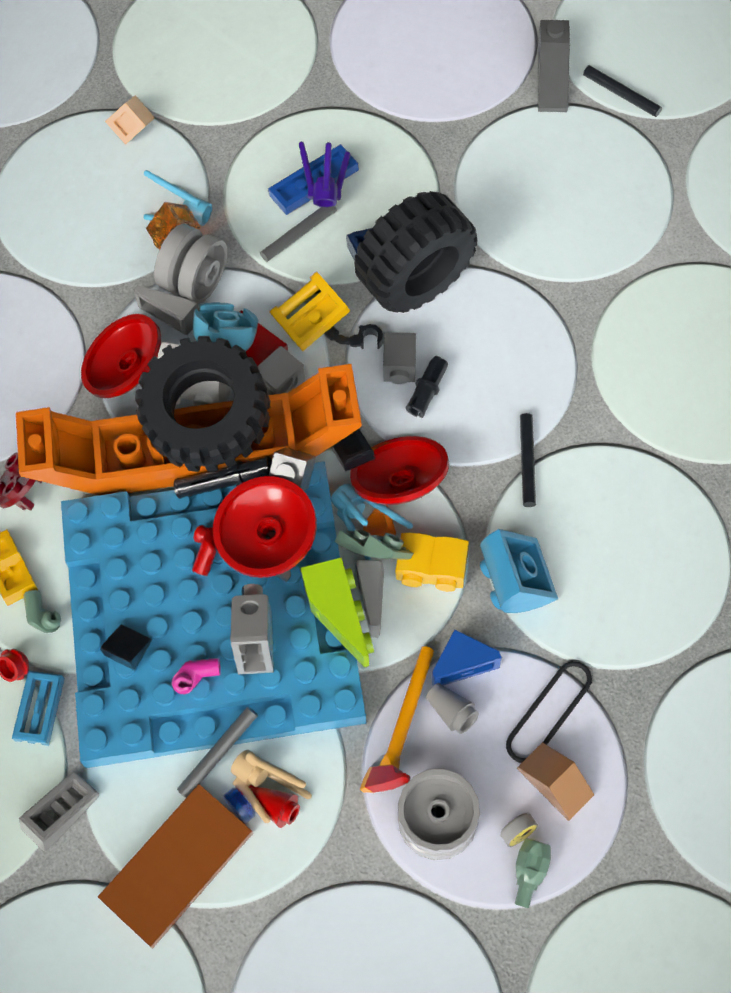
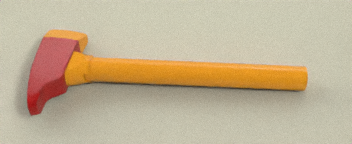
(387, 774)

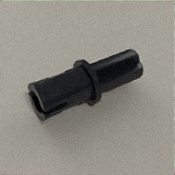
(427, 387)

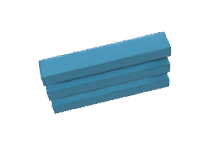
(51, 711)

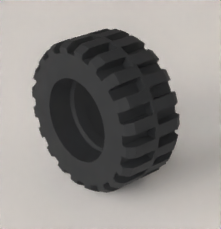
(415, 251)
(194, 364)

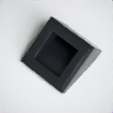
(126, 646)

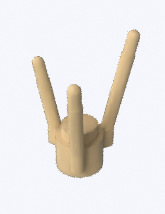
(254, 770)

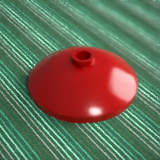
(120, 356)
(401, 470)
(255, 510)

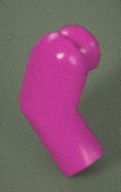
(192, 673)

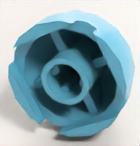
(220, 321)

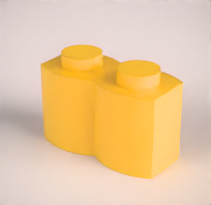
(434, 561)

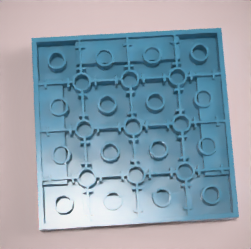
(134, 569)

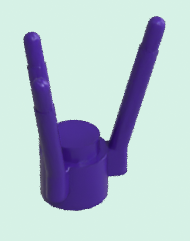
(324, 191)

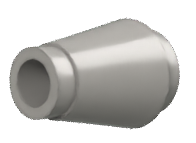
(452, 708)

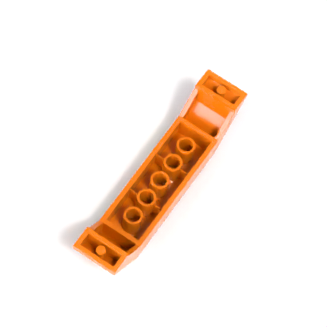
(119, 457)

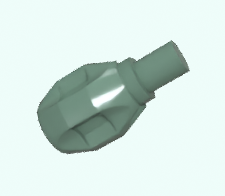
(531, 869)

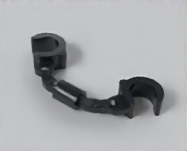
(355, 340)

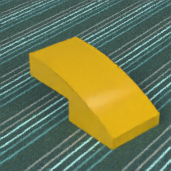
(14, 574)

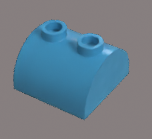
(516, 571)

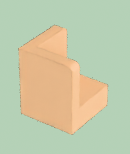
(130, 119)

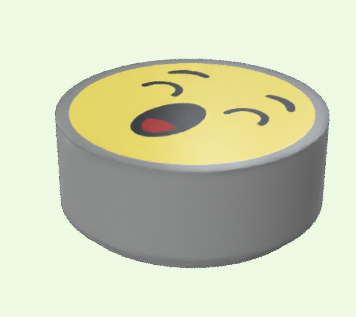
(518, 829)

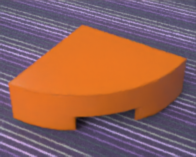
(379, 524)

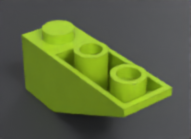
(333, 605)

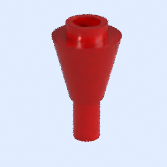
(279, 805)

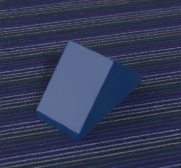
(464, 659)

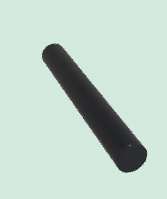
(622, 91)
(527, 460)

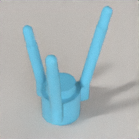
(198, 207)
(352, 505)

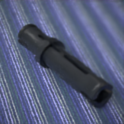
(222, 478)

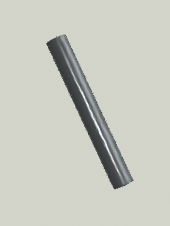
(296, 232)
(217, 751)

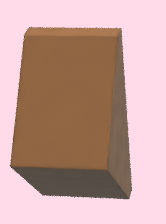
(557, 780)

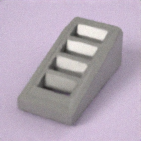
(168, 308)
(370, 580)
(56, 829)

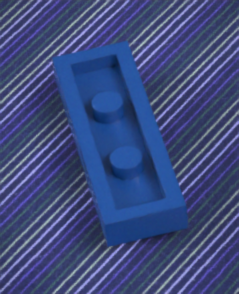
(293, 190)

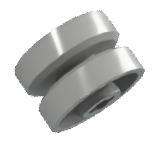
(190, 263)
(434, 836)

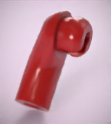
(206, 551)

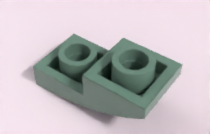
(374, 546)

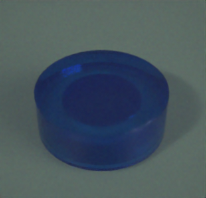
(239, 805)

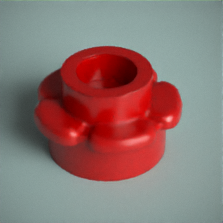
(13, 665)

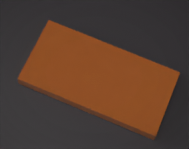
(175, 865)

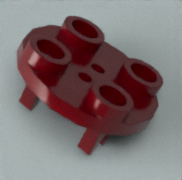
(14, 487)

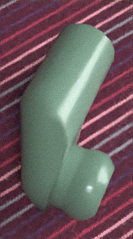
(39, 617)

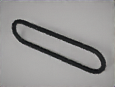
(538, 701)

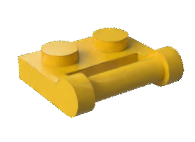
(315, 316)

